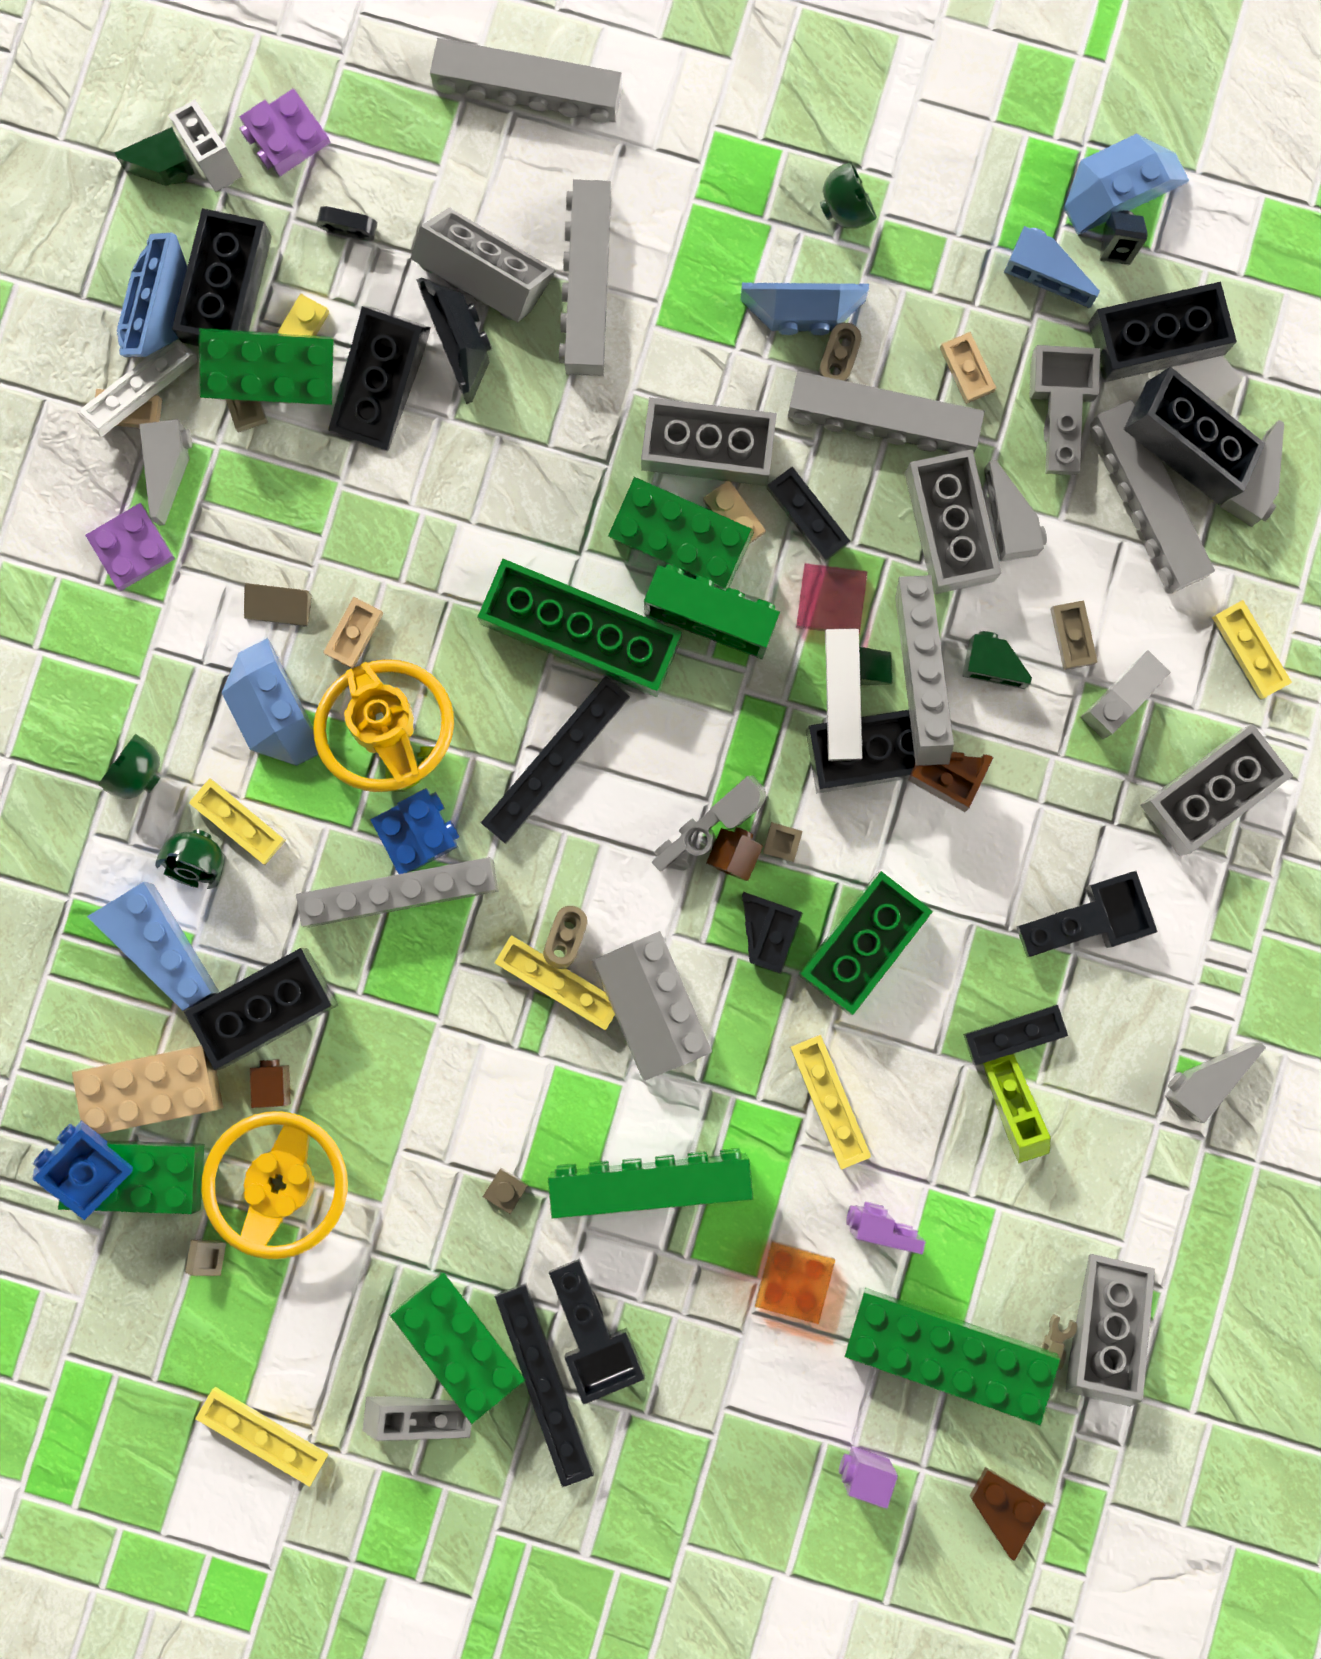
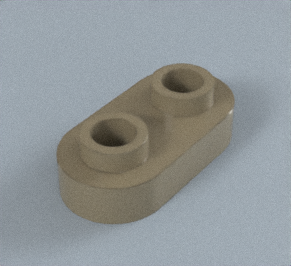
(838, 355)
(565, 939)

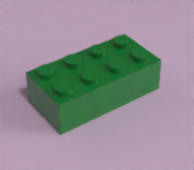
(265, 366)
(680, 533)
(710, 611)
(865, 943)
(162, 1180)
(456, 1347)

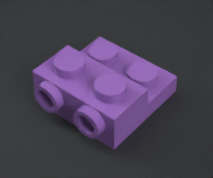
(283, 132)
(876, 1226)

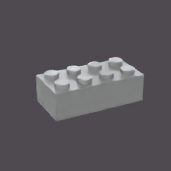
(708, 441)
(952, 521)
(1216, 790)

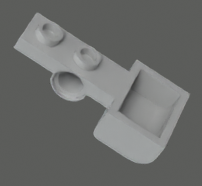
(1066, 380)
(730, 810)

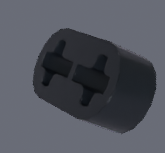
(346, 223)

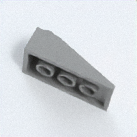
(1112, 1332)

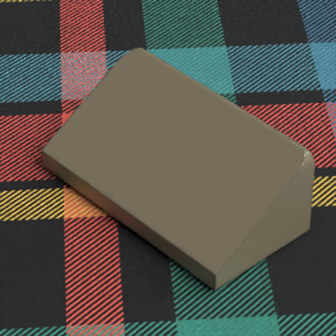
(277, 604)

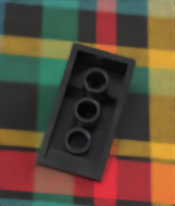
(378, 377)

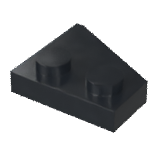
(769, 931)

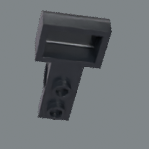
(1115, 911)
(602, 1359)

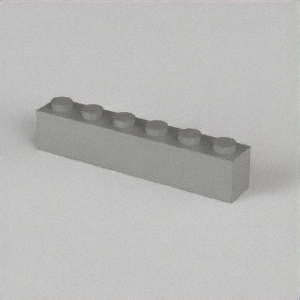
(526, 80)
(587, 277)
(884, 414)
(1152, 500)
(924, 671)
(397, 892)

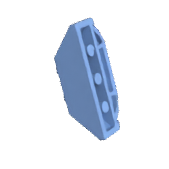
(1121, 180)
(152, 297)
(803, 305)
(268, 706)

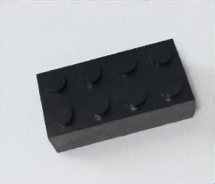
(222, 275)
(1162, 331)
(1194, 436)
(885, 754)
(260, 1008)

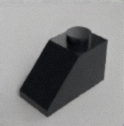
(1123, 237)

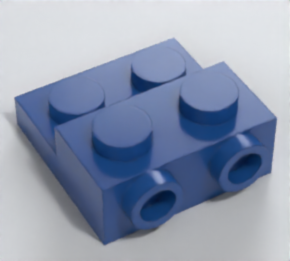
(415, 831)
(80, 1169)

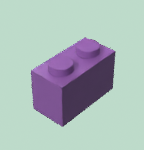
(868, 1476)

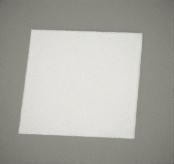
(1210, 376)

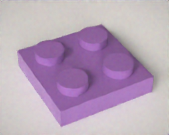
(130, 546)

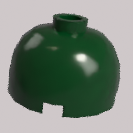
(846, 198)
(133, 770)
(192, 859)

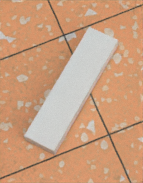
(137, 387)
(843, 694)

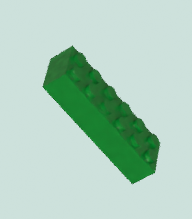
(579, 627)
(650, 1184)
(953, 1356)

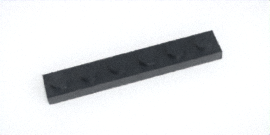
(555, 760)
(544, 1385)

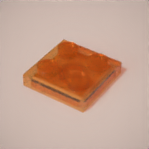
(794, 1282)

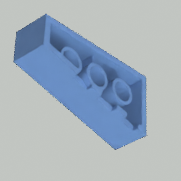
(154, 941)

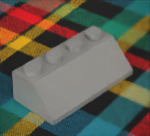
(481, 264)
(652, 1006)

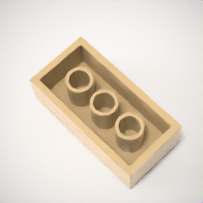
(147, 1090)

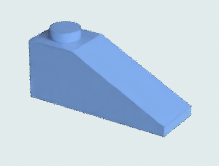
(1046, 265)

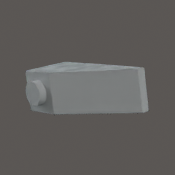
(205, 145)
(165, 460)
(1263, 485)
(1014, 520)
(1126, 695)
(1207, 1085)
(413, 1419)

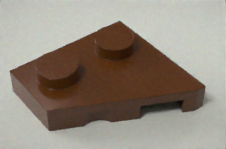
(953, 782)
(1006, 1509)

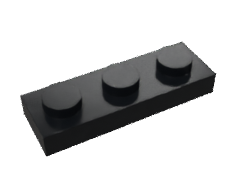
(808, 514)
(1015, 1035)

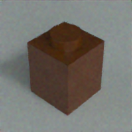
(735, 853)
(270, 1084)

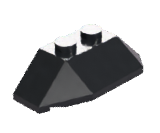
(458, 334)

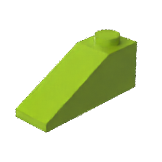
(1017, 1109)

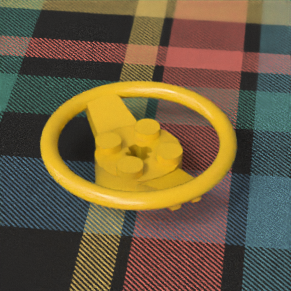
(385, 736)
(266, 1203)

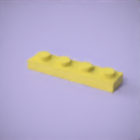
(556, 983)
(830, 1102)
(262, 1436)

